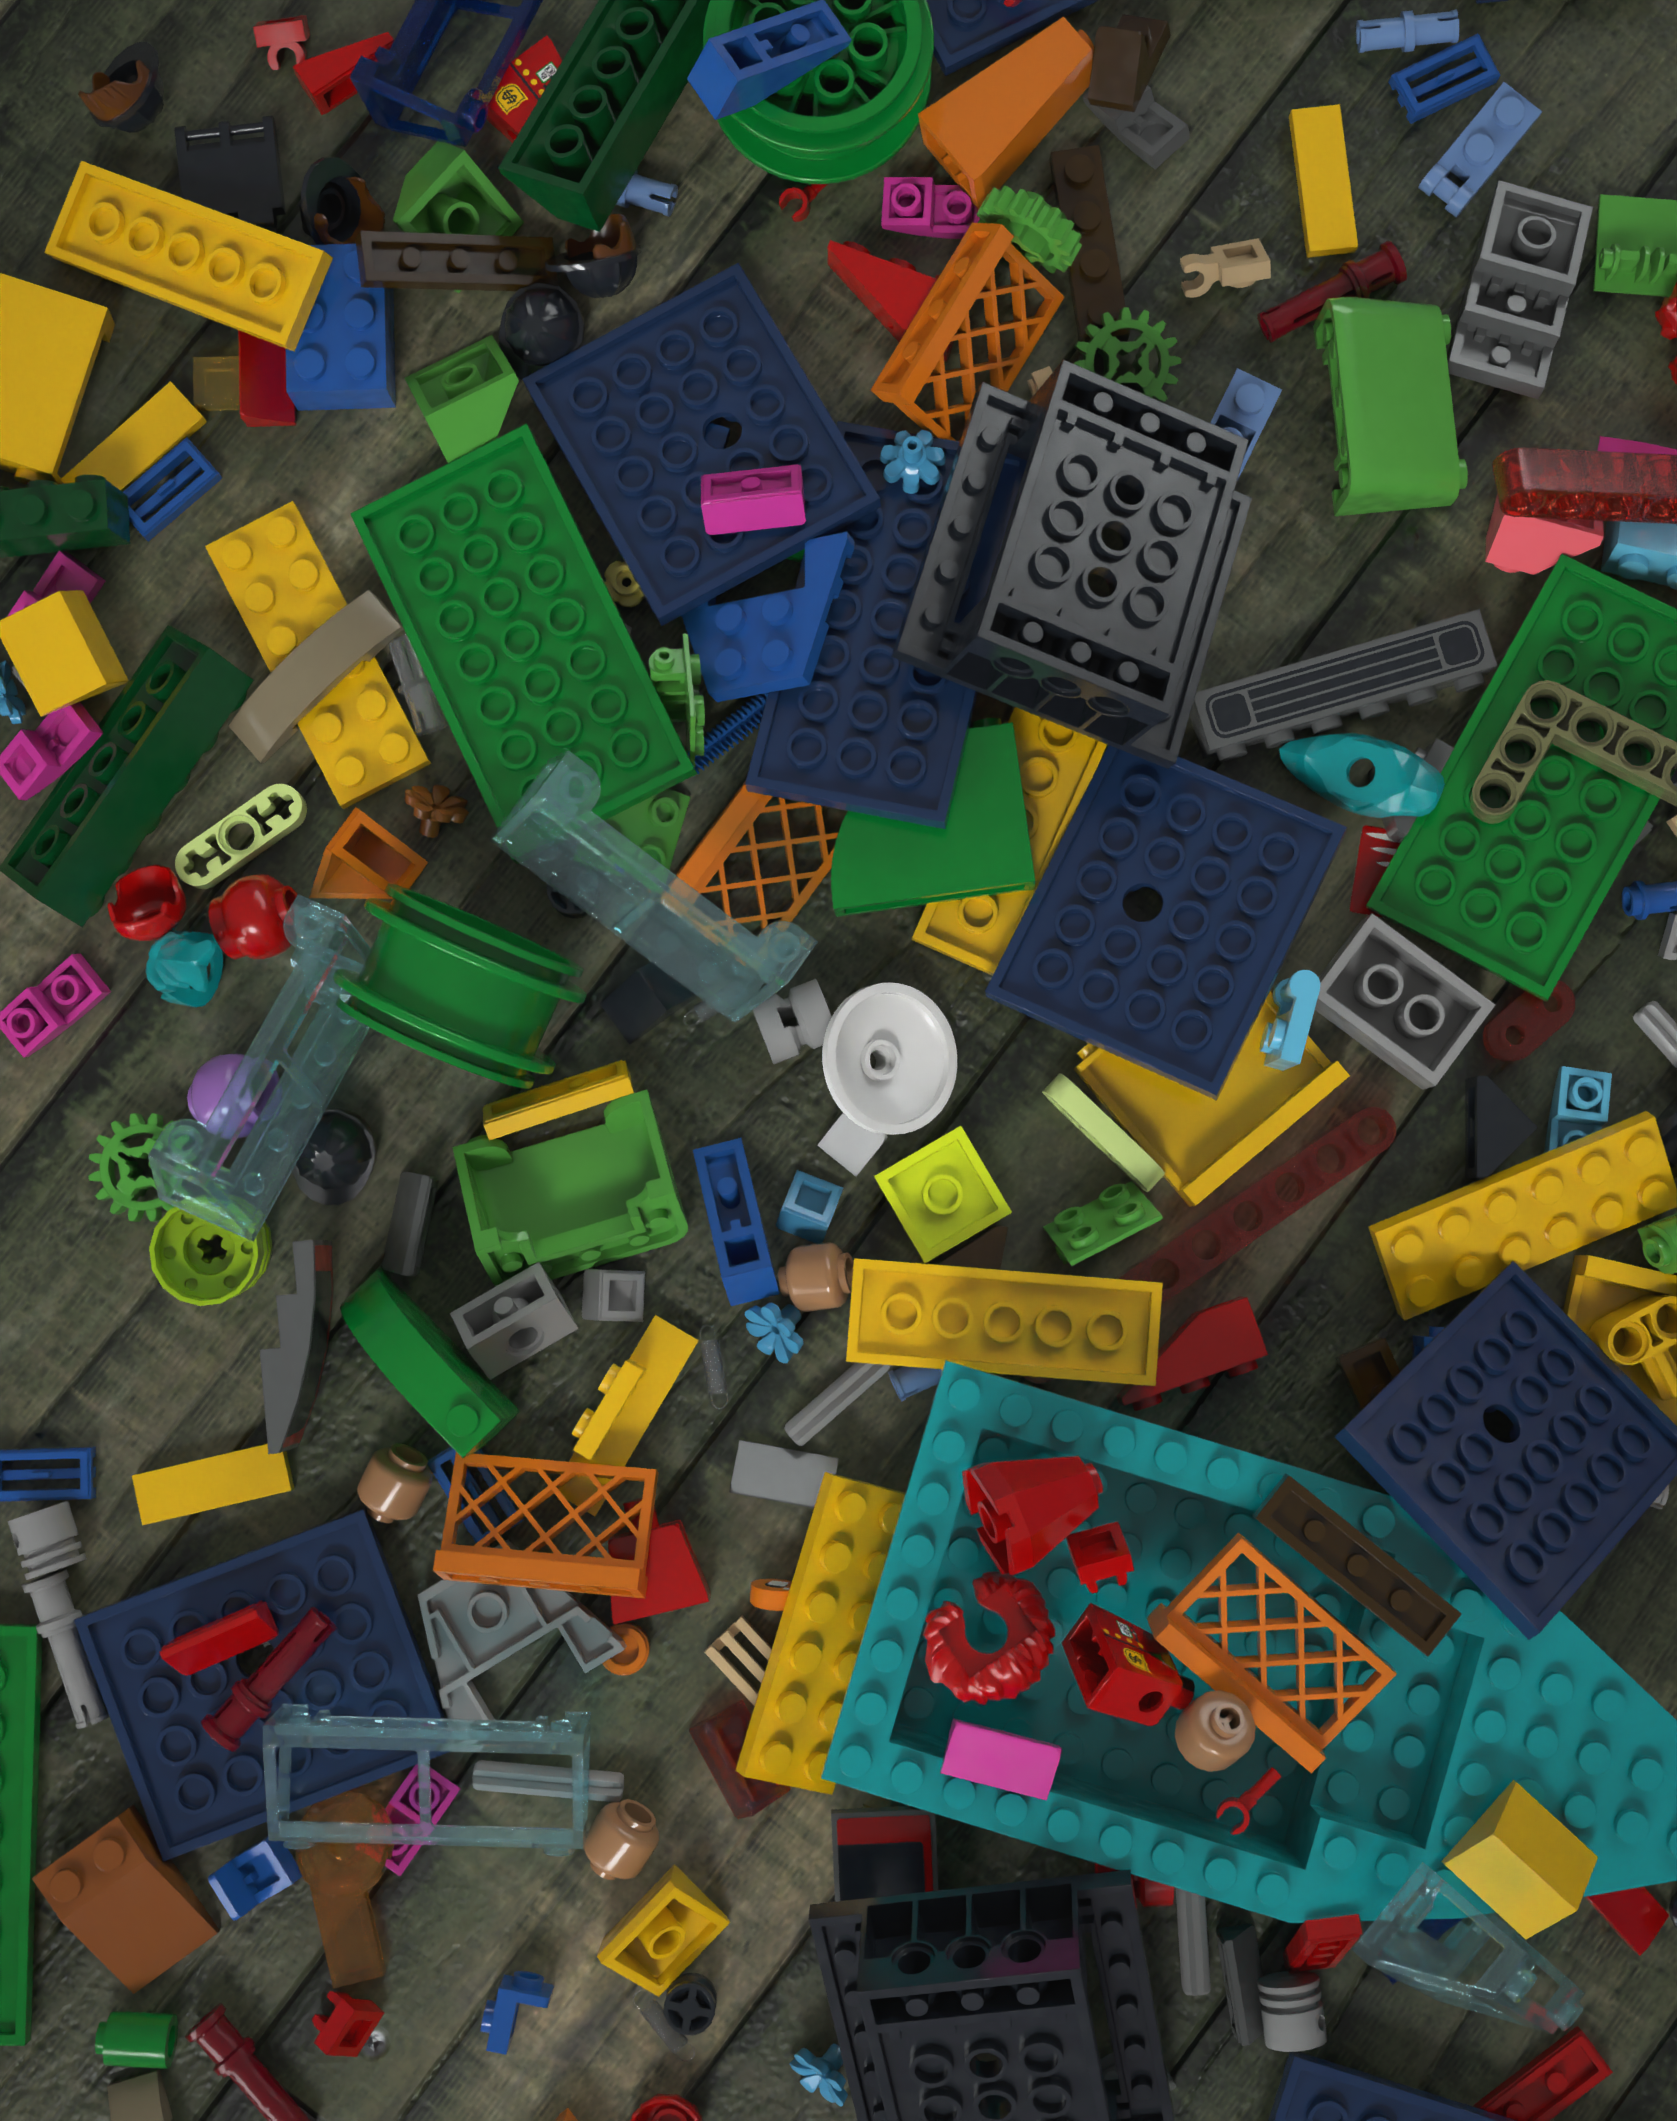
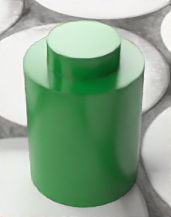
(137, 2039)

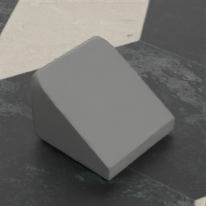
(851, 1144)
(613, 1295)

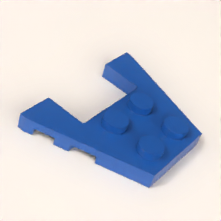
(770, 638)

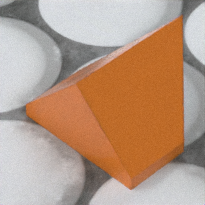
(363, 862)

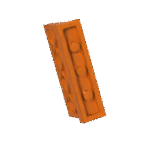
(948, 311)
(722, 841)
(542, 1569)
(1225, 1672)

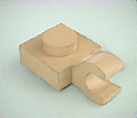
(1232, 264)

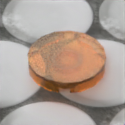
(344, 1867)

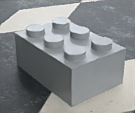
(1400, 1002)

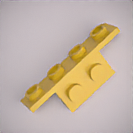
(629, 1405)

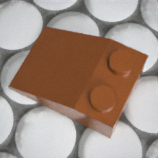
(126, 1901)

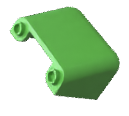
(1390, 405)
(572, 1196)

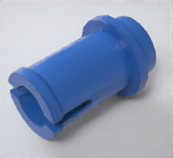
(1642, 899)

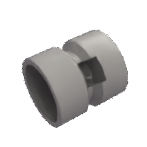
(809, 1009)

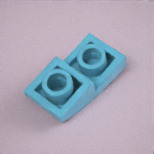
(1577, 1105)

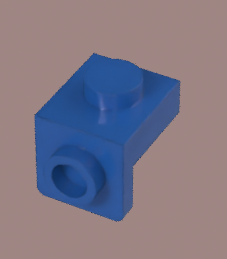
(254, 1876)
(501, 2015)

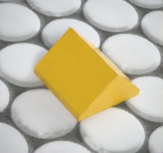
(61, 651)
(1523, 1862)
(662, 1933)

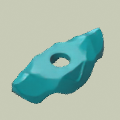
(1401, 781)

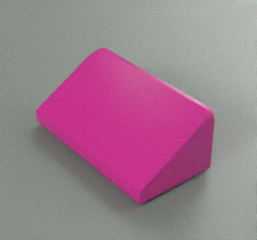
(753, 499)
(1000, 1759)

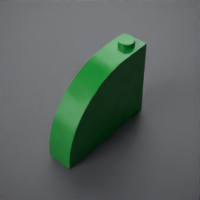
(979, 854)
(426, 1365)

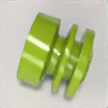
(189, 1272)

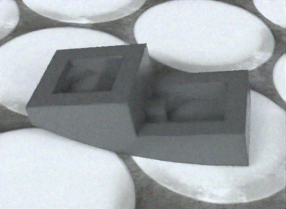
(1148, 131)

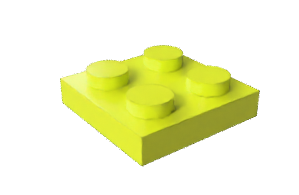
(942, 1194)

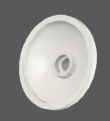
(911, 1052)

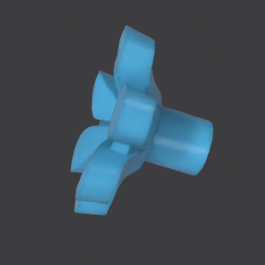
(912, 460)
(9, 704)
(775, 1329)
(822, 2073)

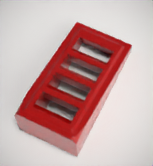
(328, 75)

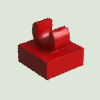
(282, 34)
(1100, 1555)
(348, 2025)

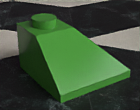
(452, 197)
(465, 396)

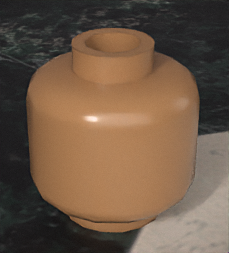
(816, 1277)
(395, 1483)
(1215, 1731)
(621, 1840)

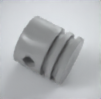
(46, 1539)
(1292, 2011)

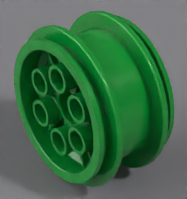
(847, 129)
(458, 987)

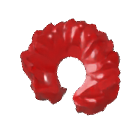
(996, 1674)

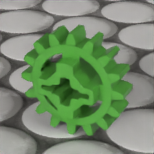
(1038, 229)
(1109, 346)
(131, 1184)

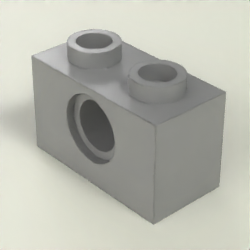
(513, 1321)

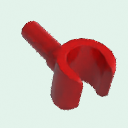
(807, 195)
(1249, 1799)

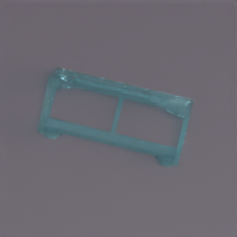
(640, 898)
(195, 1151)
(294, 1728)
(1431, 1965)

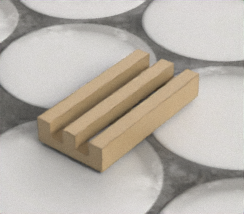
(722, 1662)

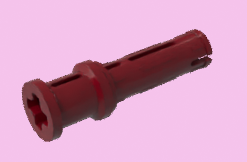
(1352, 280)
(254, 1696)
(235, 2058)

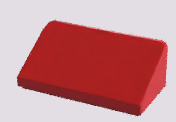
(263, 384)
(220, 1639)
(1632, 1915)

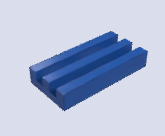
(1408, 97)
(178, 503)
(85, 1472)
(502, 1497)

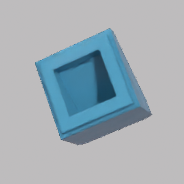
(809, 1207)

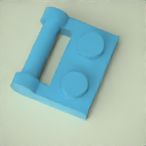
(1287, 1036)

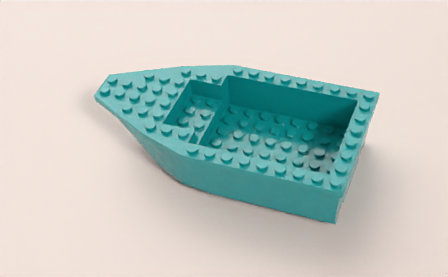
(1317, 1844)

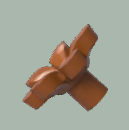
(435, 808)

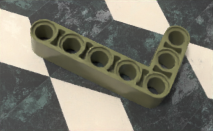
(1562, 732)

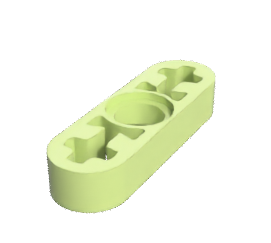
(217, 867)
(1103, 1132)

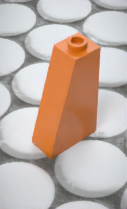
(1007, 109)

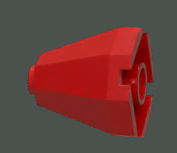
(1029, 1506)

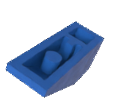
(763, 57)
(735, 1222)

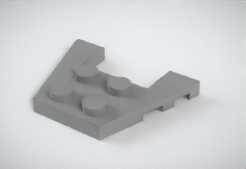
(483, 1624)

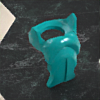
(182, 961)

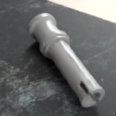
(57, 1623)

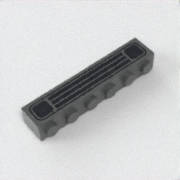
(1341, 685)

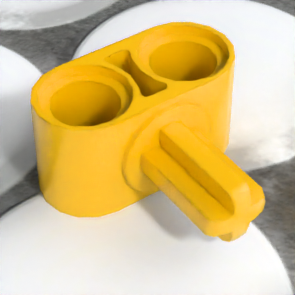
(1643, 1339)

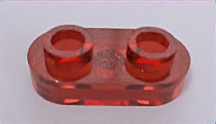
(1532, 1022)

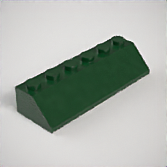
(605, 106)
(128, 776)

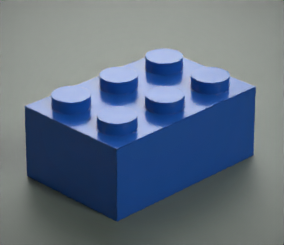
(346, 344)

